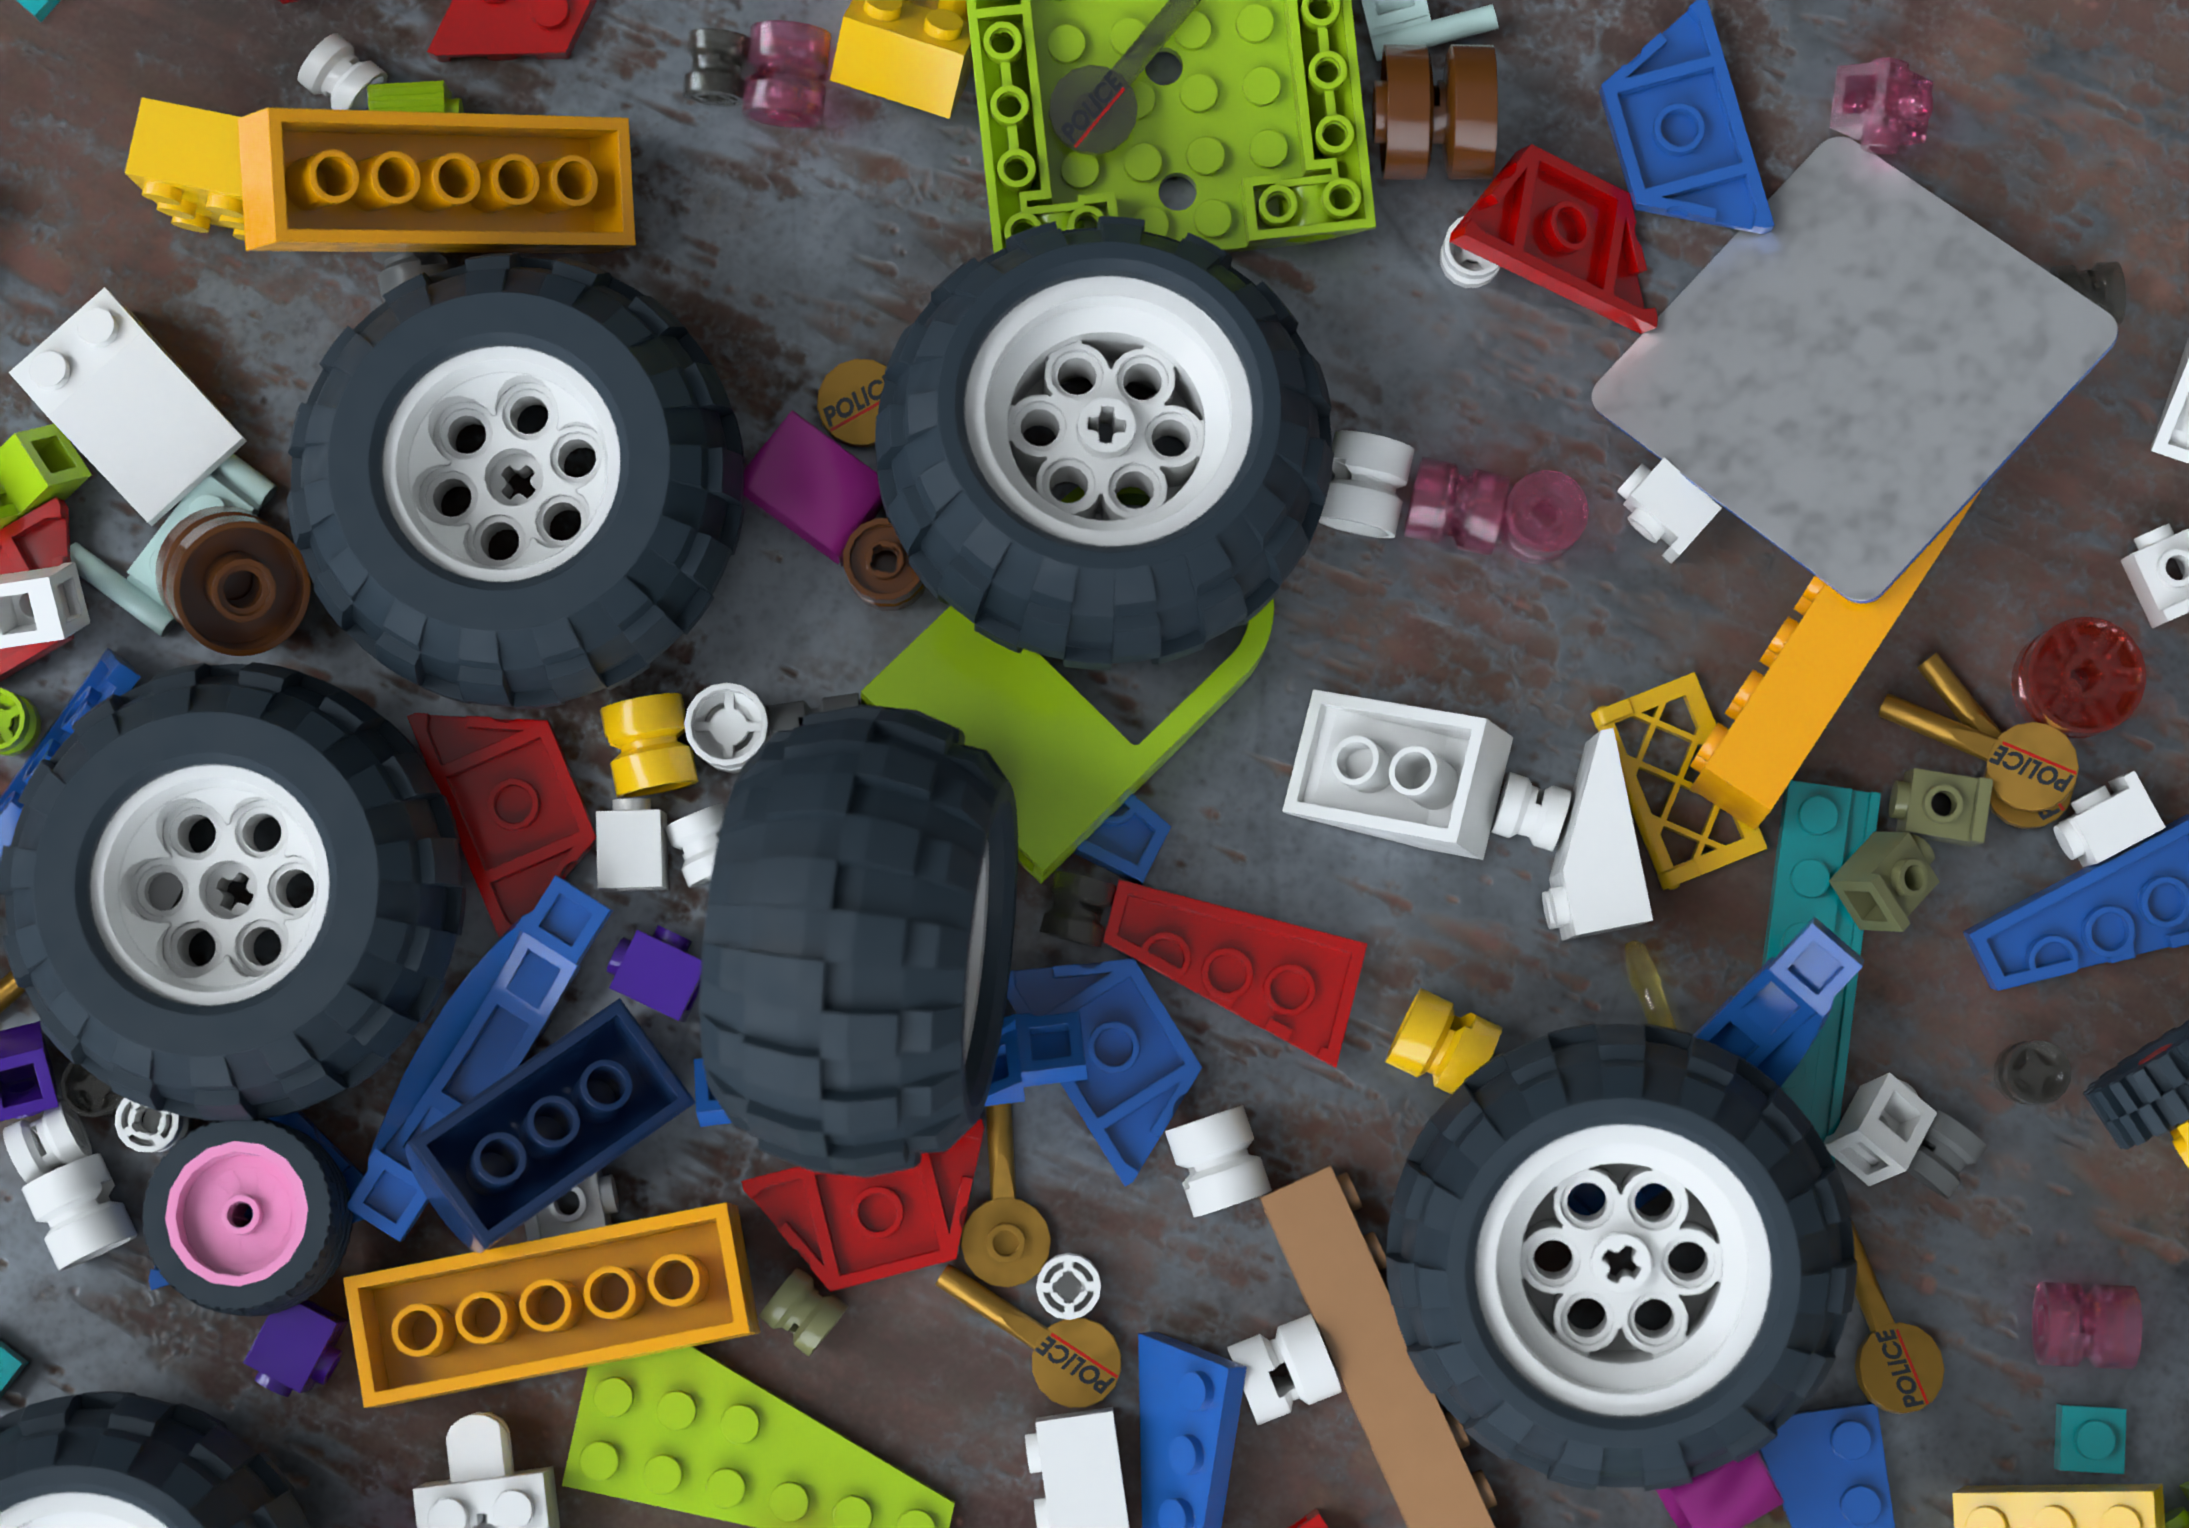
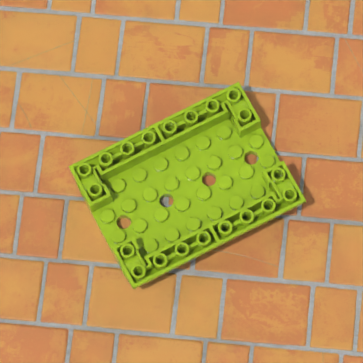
(1255, 121)

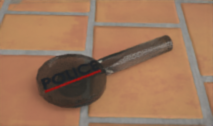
(1096, 105)

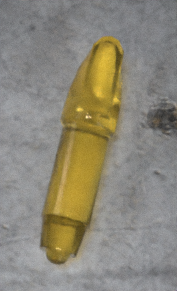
(1646, 983)

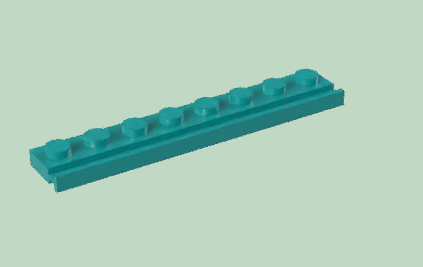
(1816, 837)

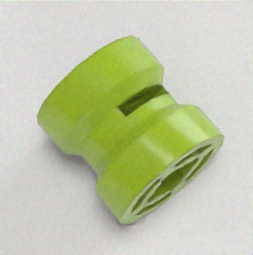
(26, 723)

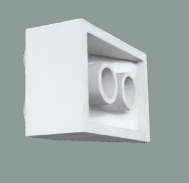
(127, 406)
(1399, 772)
(1597, 863)

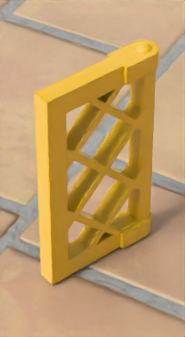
(1652, 825)

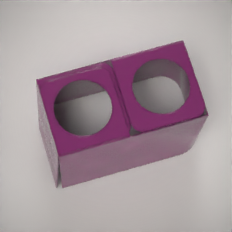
(812, 486)
(1723, 1497)

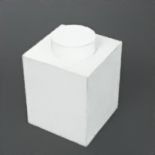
(632, 847)

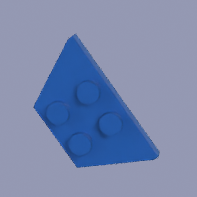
(1684, 130)
(1131, 1048)

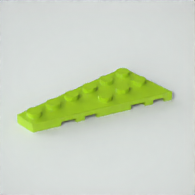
(722, 1447)

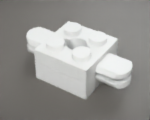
(484, 1485)

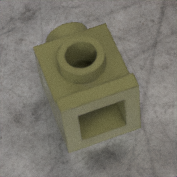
(1969, 806)
(1886, 880)

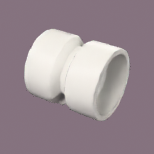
(1365, 484)
(727, 726)
(1218, 1161)
(79, 1211)
(1307, 1362)

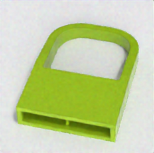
(1046, 738)

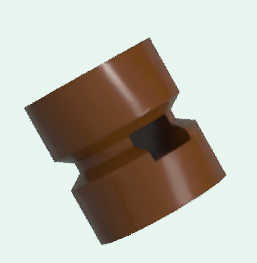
(880, 567)

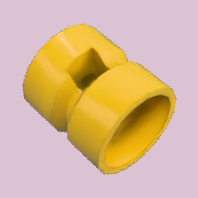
(650, 753)
(1441, 1042)

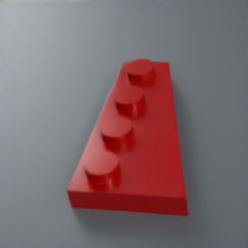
(1255, 966)

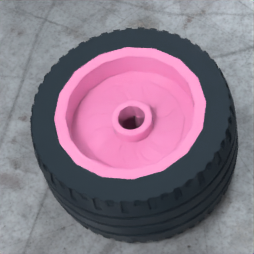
(200, 1226)

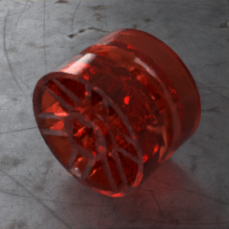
(2096, 653)

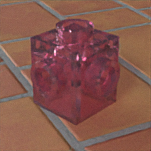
(1882, 105)

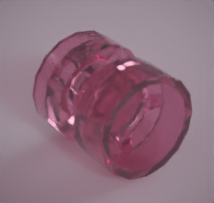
(787, 67)
(1456, 506)
(1543, 517)
(2109, 1325)

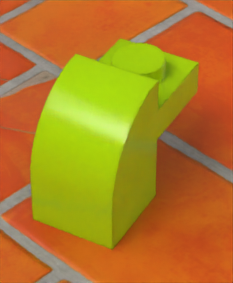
(36, 469)

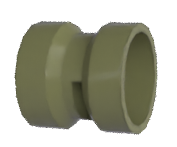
(803, 1311)

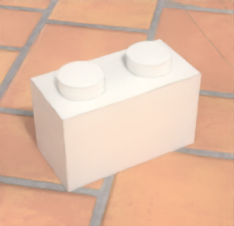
(1079, 1470)

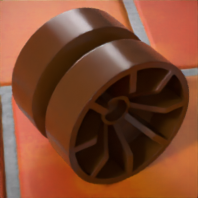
(1456, 112)
(232, 580)

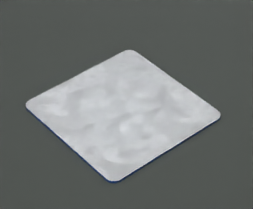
(1854, 368)

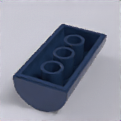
(546, 1127)

